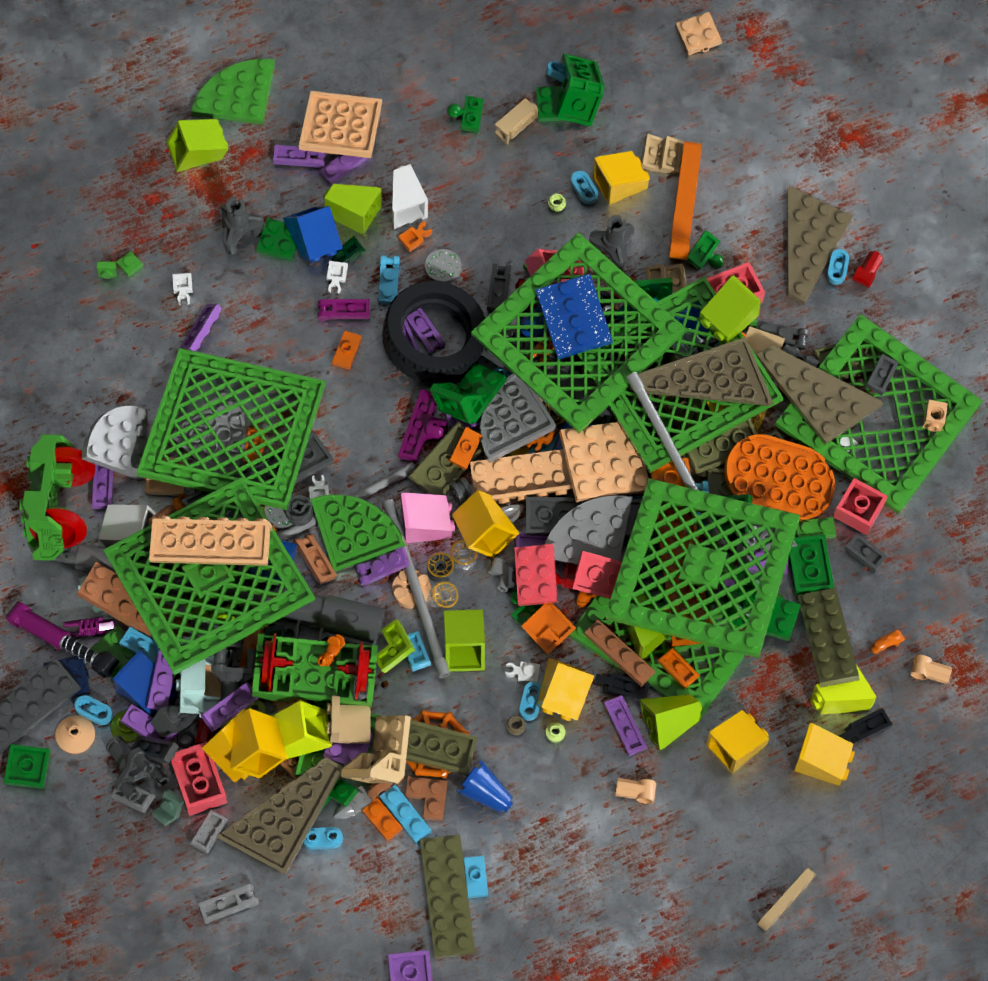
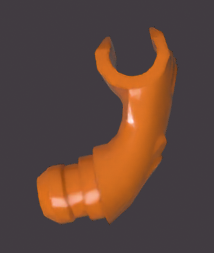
(891, 639)
(335, 644)

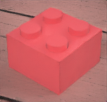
(860, 506)

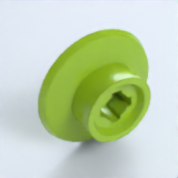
(118, 728)

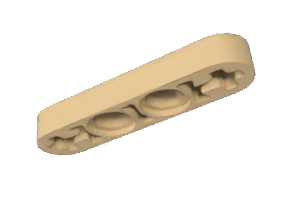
(786, 899)

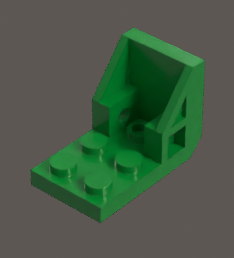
(580, 90)
(471, 396)
(782, 617)

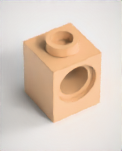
(937, 409)

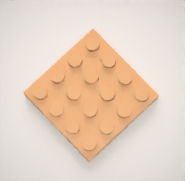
(340, 124)
(602, 462)

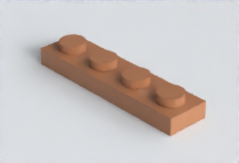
(619, 653)

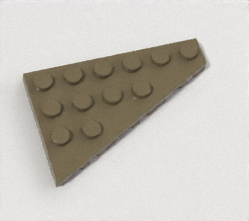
(812, 237)
(716, 374)
(819, 397)
(281, 823)

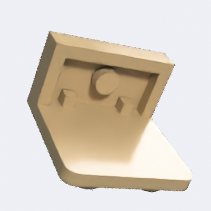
(348, 722)

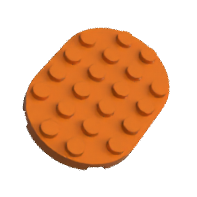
(780, 475)

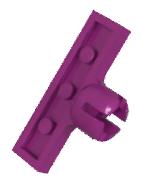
(422, 427)

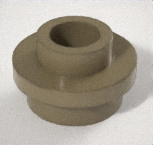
(518, 720)

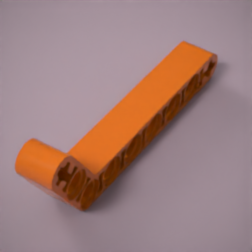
(685, 200)

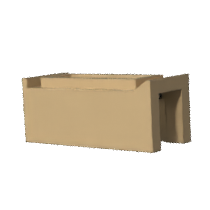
(516, 120)

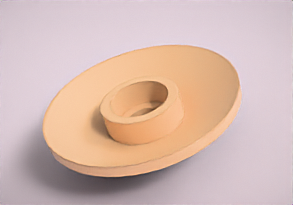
(75, 743)

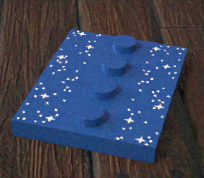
(574, 316)

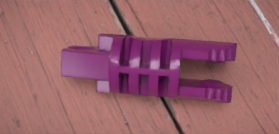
(90, 626)

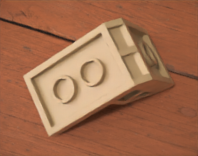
(388, 753)

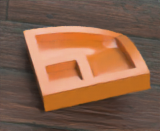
(548, 627)

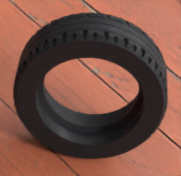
(422, 366)

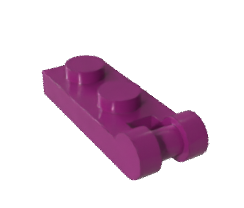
(343, 309)

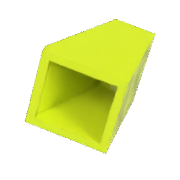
(844, 697)
(303, 729)

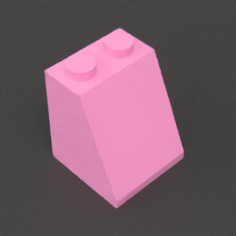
(426, 517)

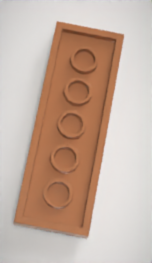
(107, 593)

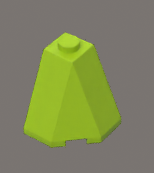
(669, 717)

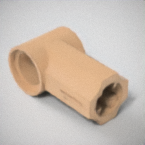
(925, 668)
(640, 790)

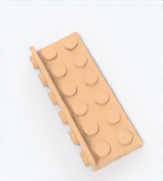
(522, 476)
(210, 541)

